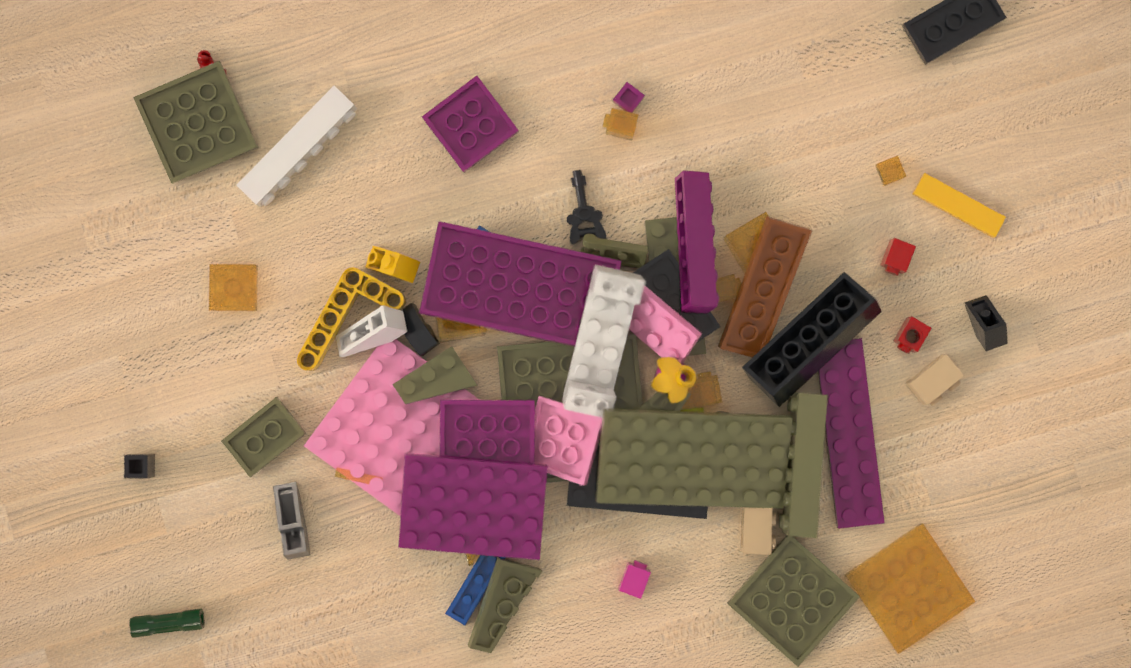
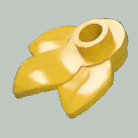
(670, 379)

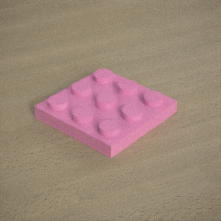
(565, 440)

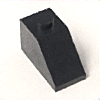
(987, 323)

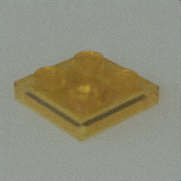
(233, 287)

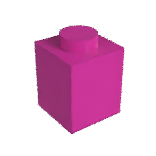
(634, 579)

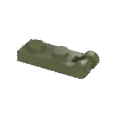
(628, 253)

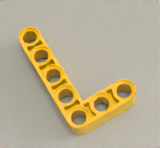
(342, 311)

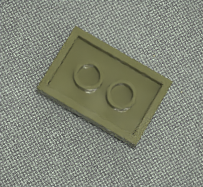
(263, 437)

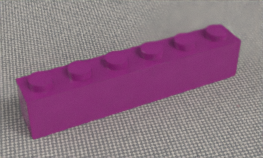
(695, 242)

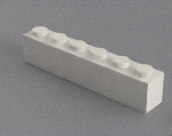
(297, 146)

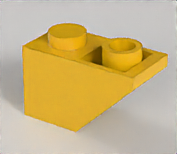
(392, 264)

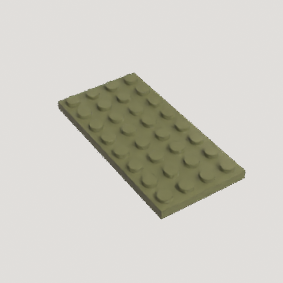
(693, 458)

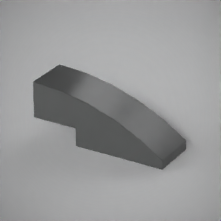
(291, 521)

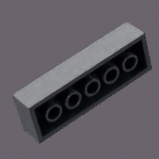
(812, 339)

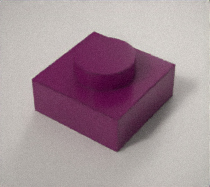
(628, 98)

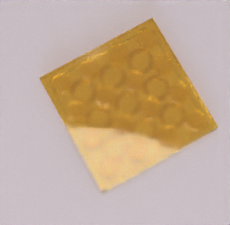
(909, 588)

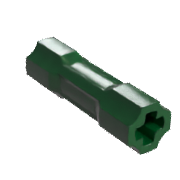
(180, 621)

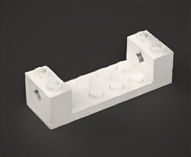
(601, 340)

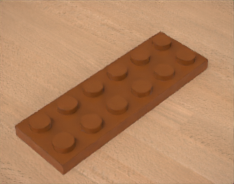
(764, 286)

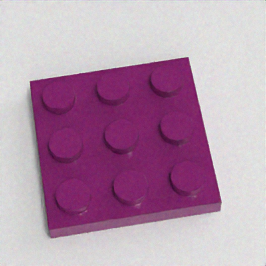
(470, 124)

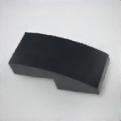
(418, 332)

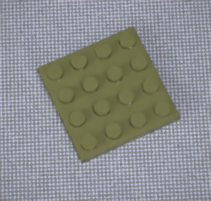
(195, 122)
(793, 599)

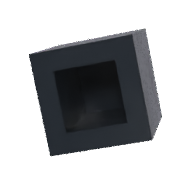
(139, 466)

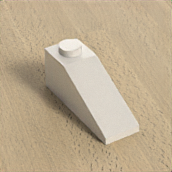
(372, 331)

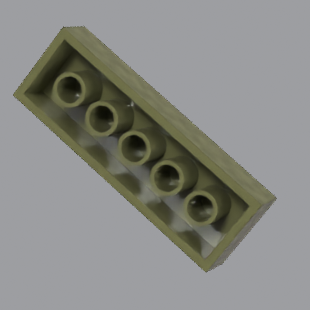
(804, 465)

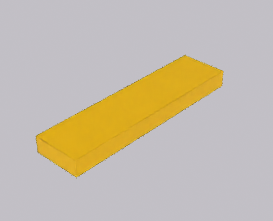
(959, 205)

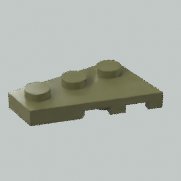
(434, 378)

